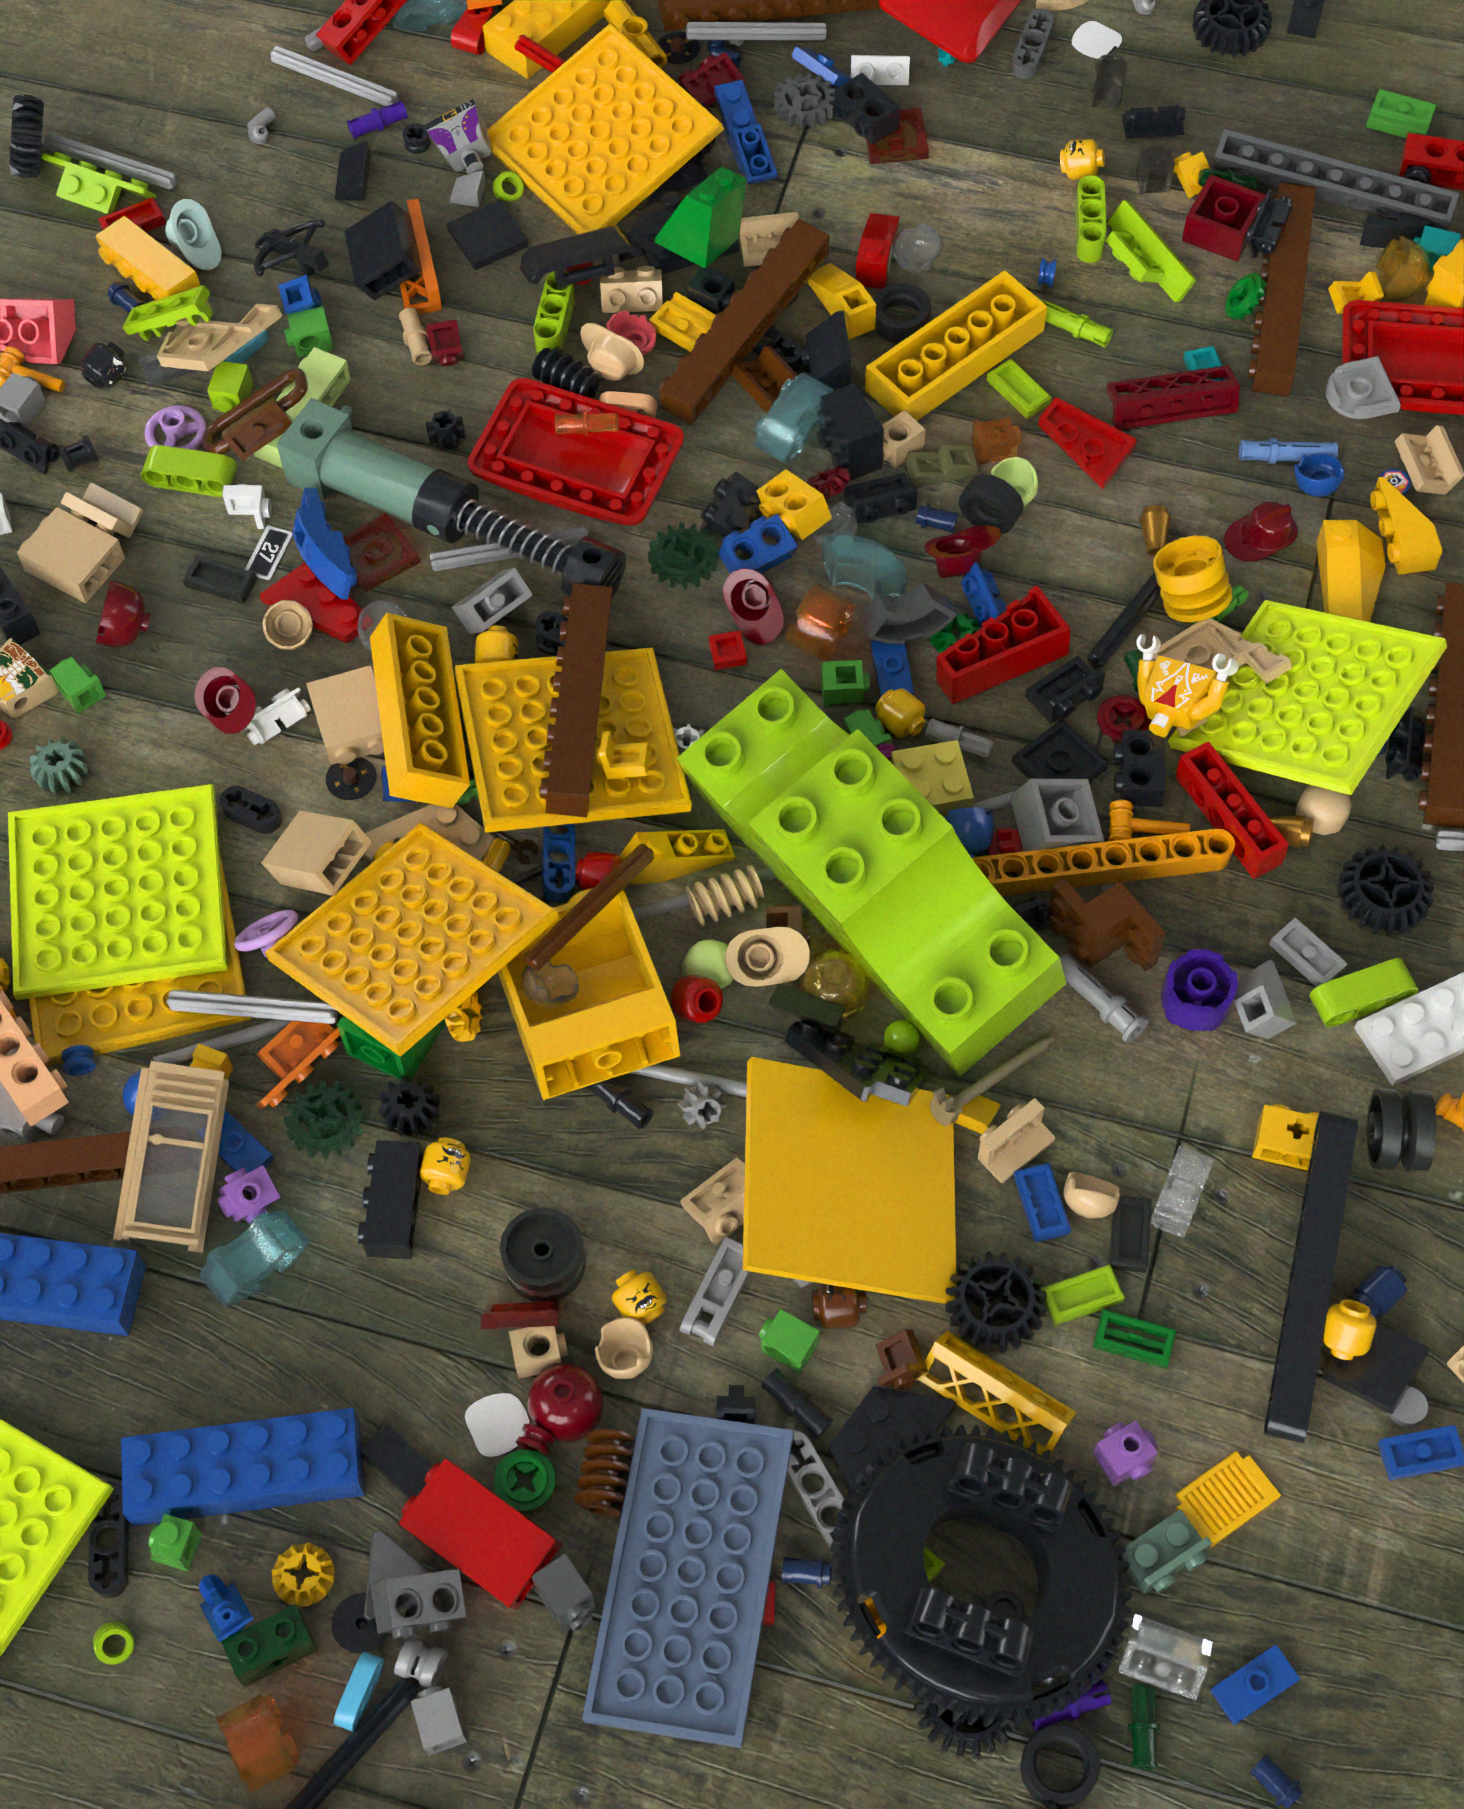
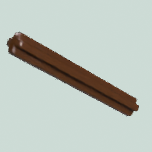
(589, 907)

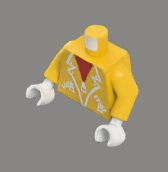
(1179, 691)

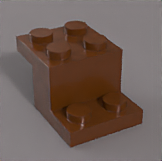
(1105, 925)

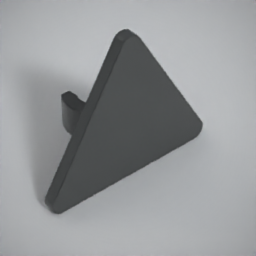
(386, 1562)

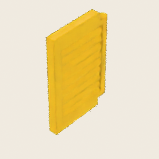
(1226, 1497)

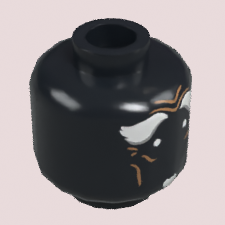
(103, 365)

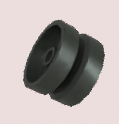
(1401, 1129)
(543, 1255)

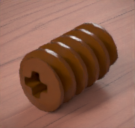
(601, 1471)

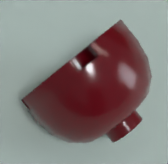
(122, 616)
(565, 1402)

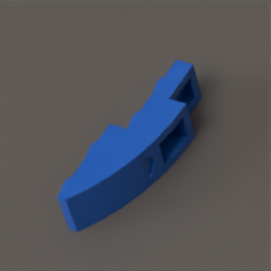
(743, 133)
(321, 547)

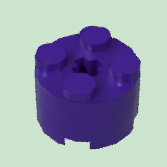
(1198, 990)

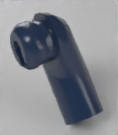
(718, 47)

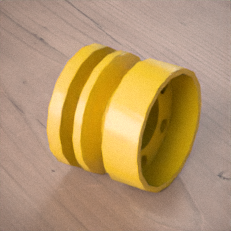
(1193, 578)

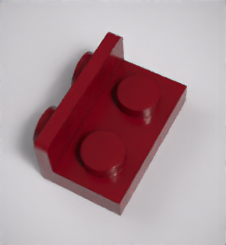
(712, 72)

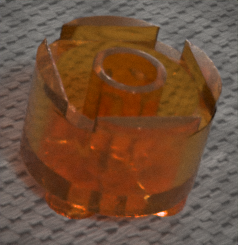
(820, 621)
(257, 1743)

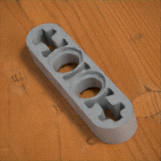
(814, 1502)

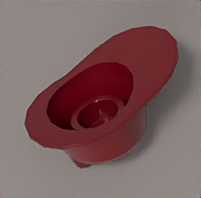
(1261, 532)
(960, 550)
(754, 605)
(225, 700)

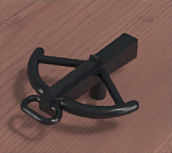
(308, 257)

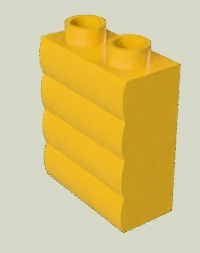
(617, 1016)

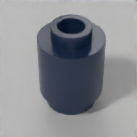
(1381, 1290)

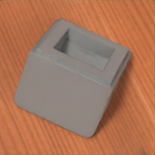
(469, 189)

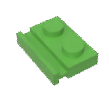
(1400, 114)

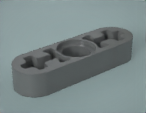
(1036, 53)

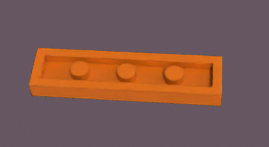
(428, 275)

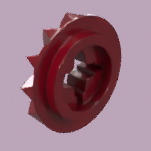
(830, 481)
(1125, 707)

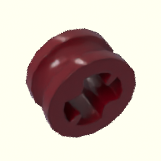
(535, 1439)

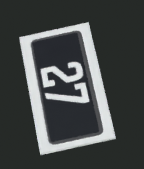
(268, 552)

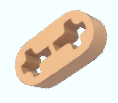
(634, 402)

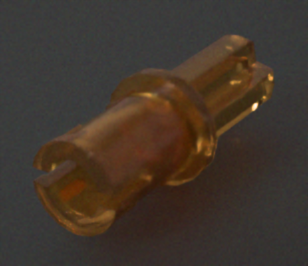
(585, 423)

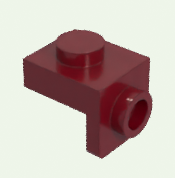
(445, 343)

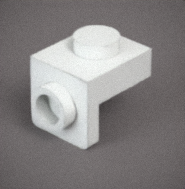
(247, 500)

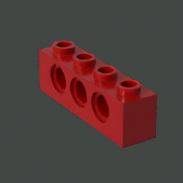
(356, 26)
(1439, 155)
(1231, 808)

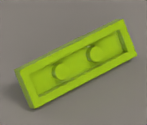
(168, 312)

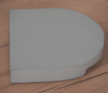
(1362, 390)

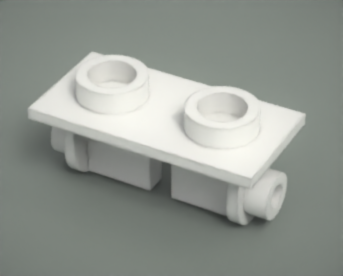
(882, 68)
(284, 707)

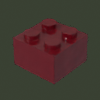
(1222, 217)

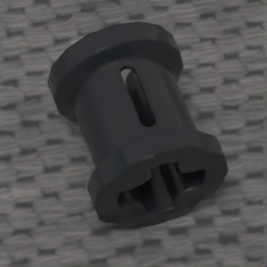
(78, 453)

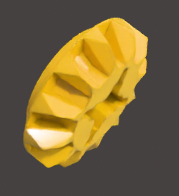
(465, 1024)
(314, 1587)

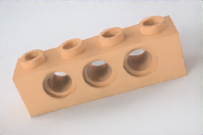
(44, 1093)

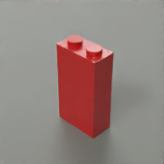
(479, 1532)

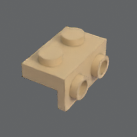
(761, 234)
(632, 290)
(1430, 461)
(105, 508)
(1015, 1141)

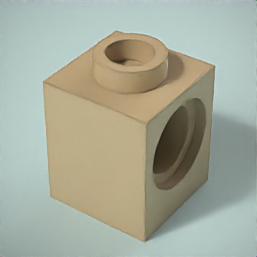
(902, 436)
(523, 1341)

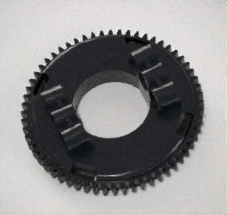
(962, 1651)

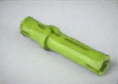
(1078, 325)

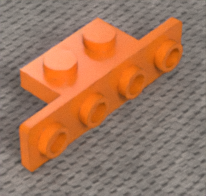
(292, 1052)

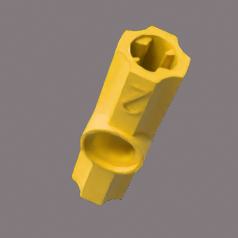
(635, 30)

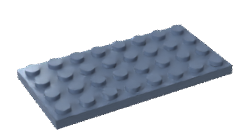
(689, 1578)

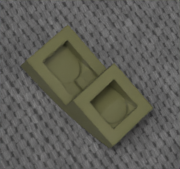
(946, 465)

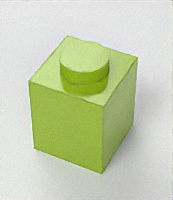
(229, 385)

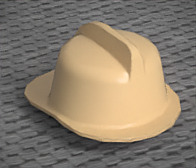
(610, 353)
(767, 956)

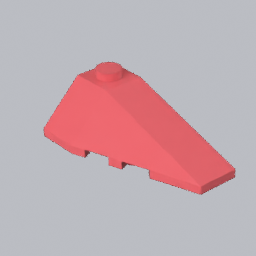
(37, 327)

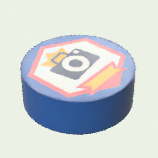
(1398, 479)

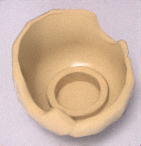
(287, 625)
(1325, 807)
(1090, 1195)
(624, 1348)

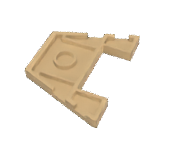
(213, 341)
(1208, 638)
(450, 823)

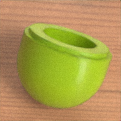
(510, 177)
(901, 1038)
(110, 1629)

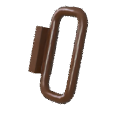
(261, 424)

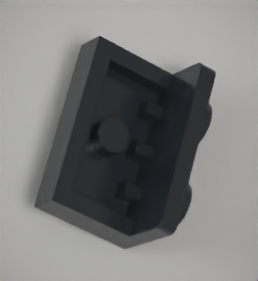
(881, 498)
(733, 506)
(1065, 689)

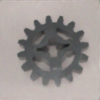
(804, 101)

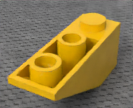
(844, 293)
(1409, 533)
(680, 853)

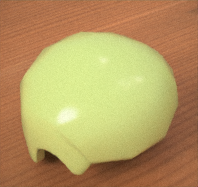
(1020, 475)
(707, 960)

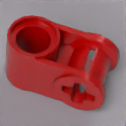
(468, 32)

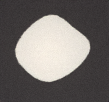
(1095, 39)
(496, 1423)

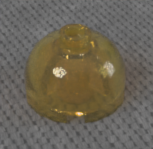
(1403, 269)
(837, 979)

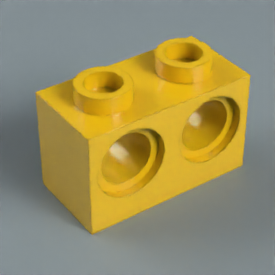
(795, 502)

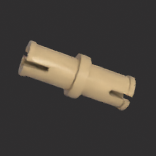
(415, 336)

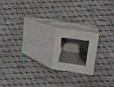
(1263, 1002)

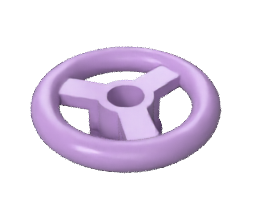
(175, 426)
(266, 931)

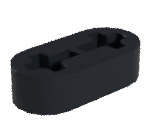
(247, 814)

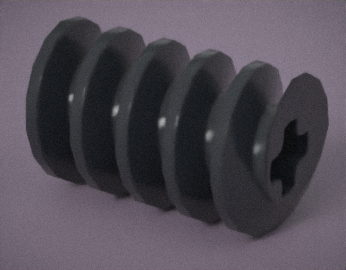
(565, 373)

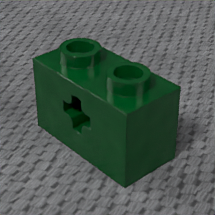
(269, 1645)

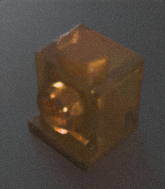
(995, 440)

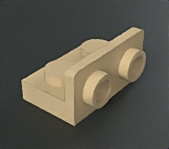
(719, 1201)

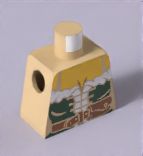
(22, 681)

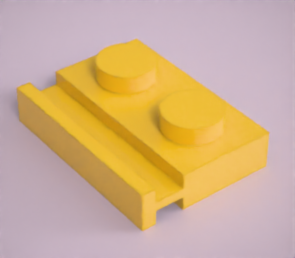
(682, 321)

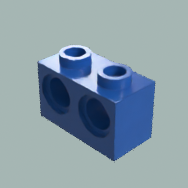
(751, 541)

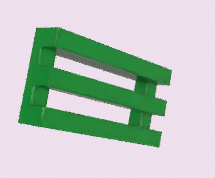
(1133, 1352)

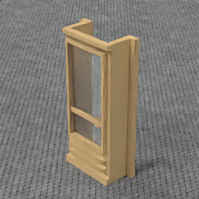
(172, 1155)

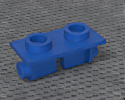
(980, 589)
(223, 1607)

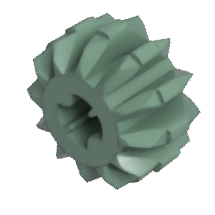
(58, 765)

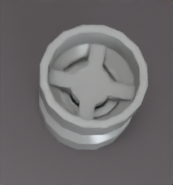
(420, 1662)

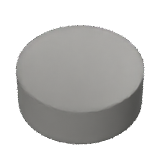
(1411, 1409)

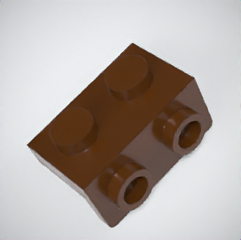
(764, 377)

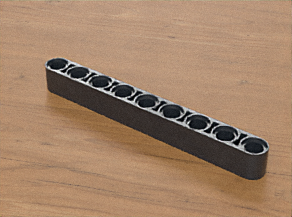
(1311, 1277)

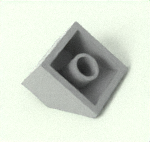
(1055, 814)

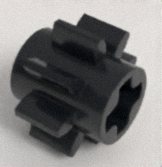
(445, 430)

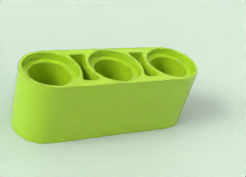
(1090, 219)
(553, 315)
(188, 470)
(1363, 992)

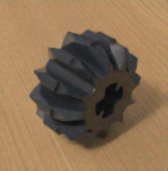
(405, 1119)

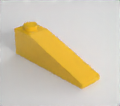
(1349, 568)

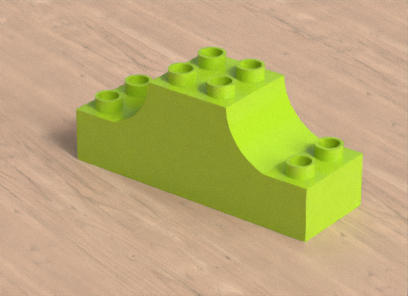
(874, 869)

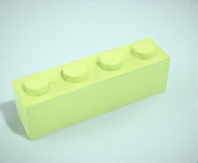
(326, 381)

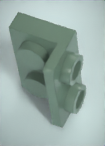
(1165, 1552)

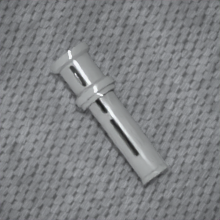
(1111, 1007)

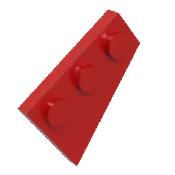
(1087, 440)
(328, 612)

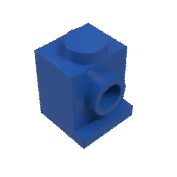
(299, 295)

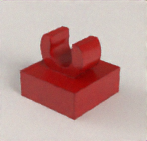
(1005, 842)

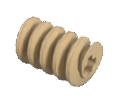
(725, 895)

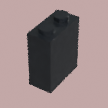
(383, 250)

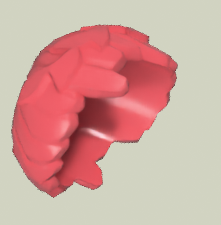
(634, 329)

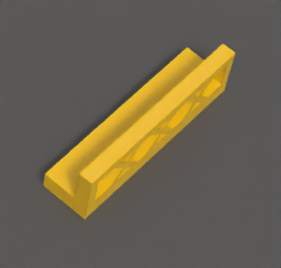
(1003, 1384)

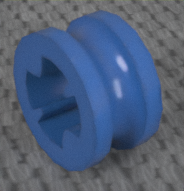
(1047, 272)
(78, 1060)

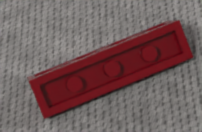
(1175, 400)

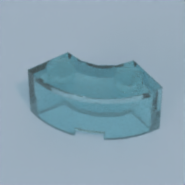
(418, 14)
(791, 418)
(863, 565)
(238, 1267)

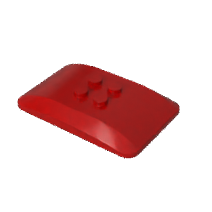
(955, 26)
(1417, 348)
(595, 475)

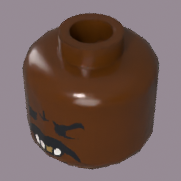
(838, 1306)

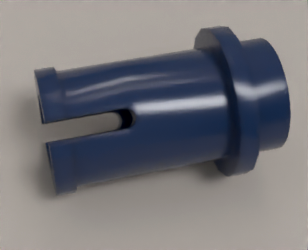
(121, 295)
(936, 518)
(806, 1571)
(1277, 1782)

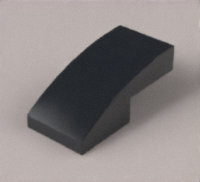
(1381, 231)

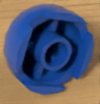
(973, 828)

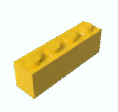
(145, 260)

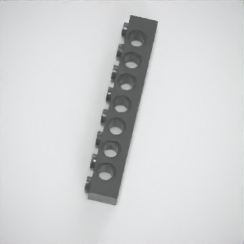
(1334, 179)

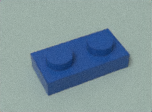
(1421, 1452)

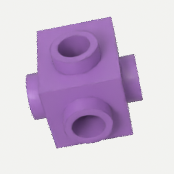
(256, 1185)
(1126, 1452)

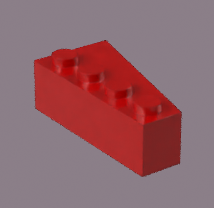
(1004, 648)

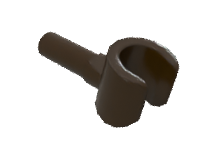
(519, 846)

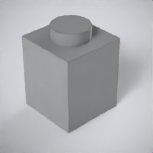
(20, 399)
(438, 1720)

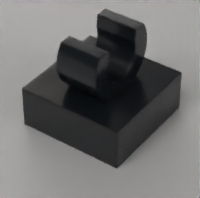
(736, 1406)

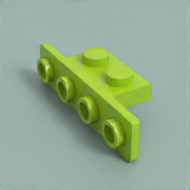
(90, 188)
(1147, 253)

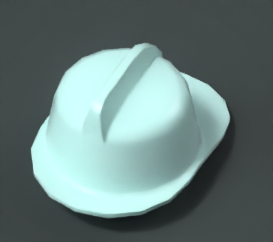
(193, 234)

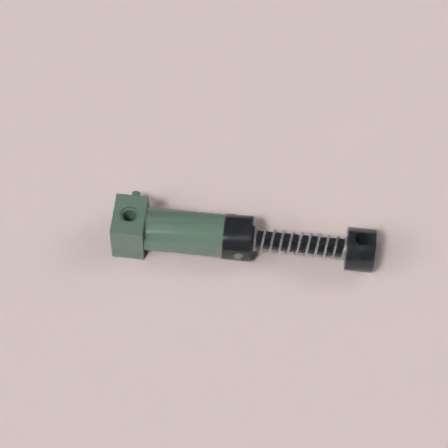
(327, 455)

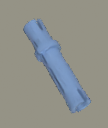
(1283, 451)

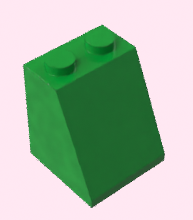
(706, 219)
(375, 1054)

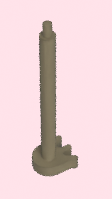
(948, 1109)

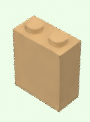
(70, 555)
(348, 714)
(316, 852)

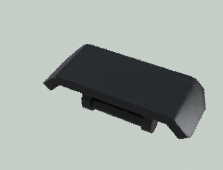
(577, 250)

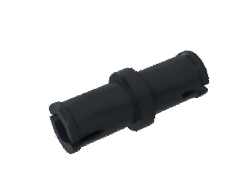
(620, 1100)
(797, 1403)

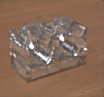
(1181, 1191)

